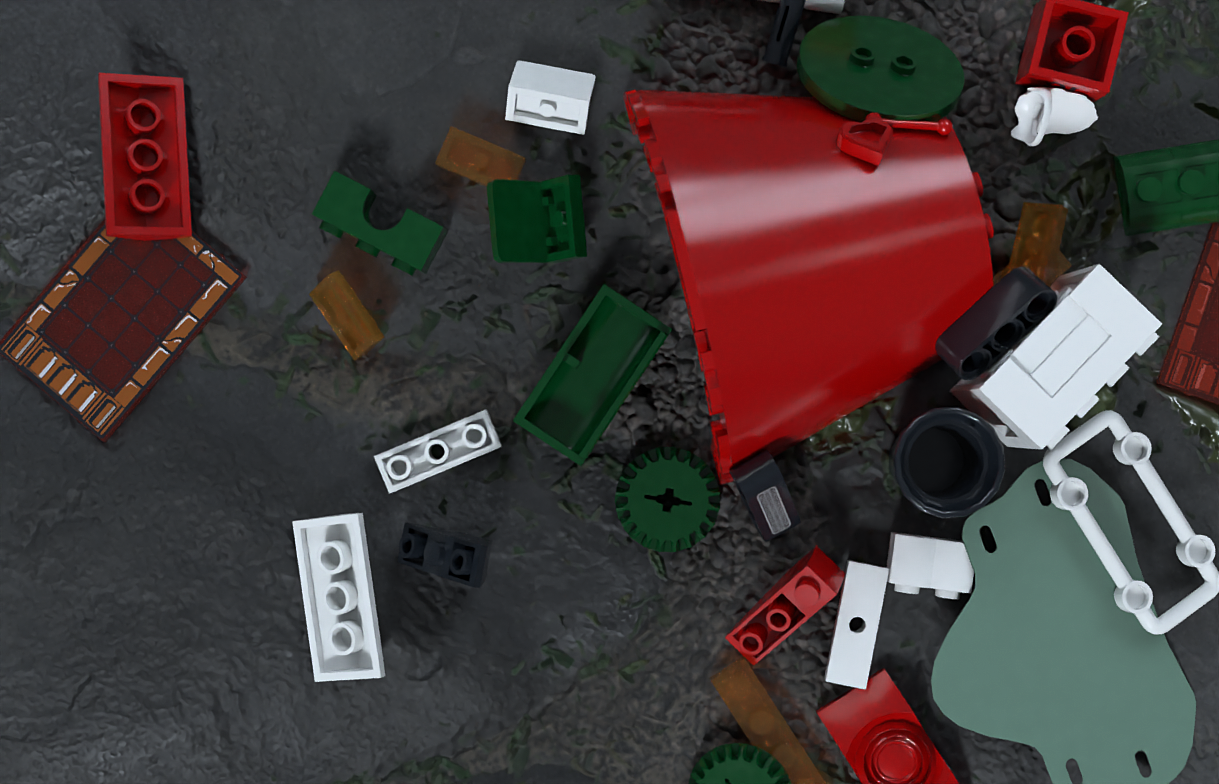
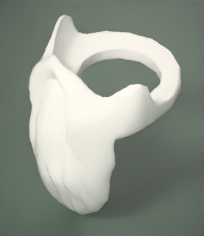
(1051, 111)

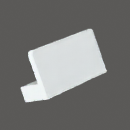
(549, 97)

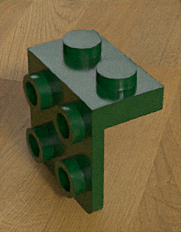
(537, 220)

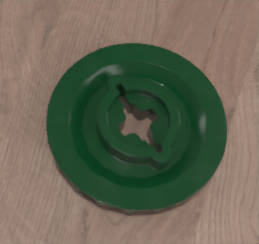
(651, 475)
(738, 765)

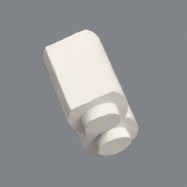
(929, 563)

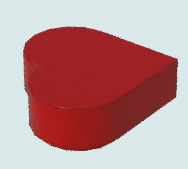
(865, 139)

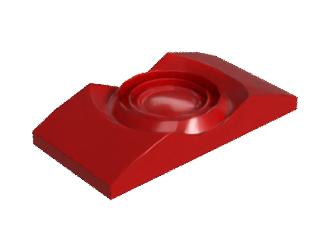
(883, 736)

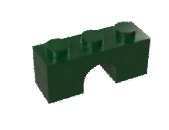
(346, 209)

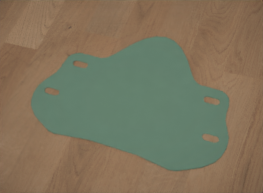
(1051, 653)

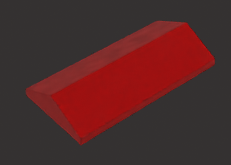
(144, 157)

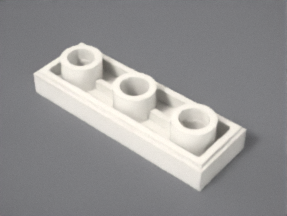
(461, 443)
(853, 649)

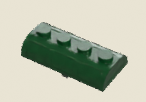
(1168, 187)
(592, 374)

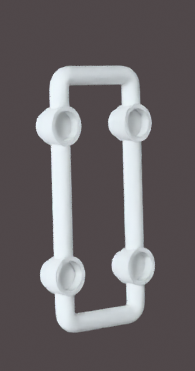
(1192, 549)

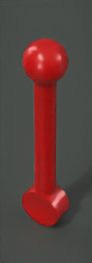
(943, 126)

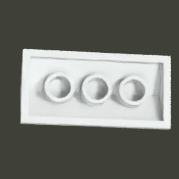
(339, 598)

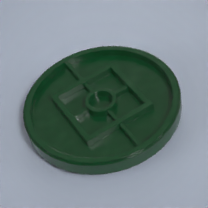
(881, 68)

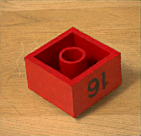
(1072, 47)

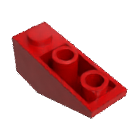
(787, 605)

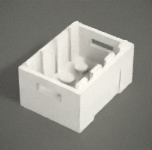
(1062, 361)

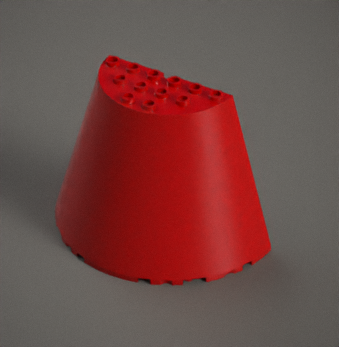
(805, 264)

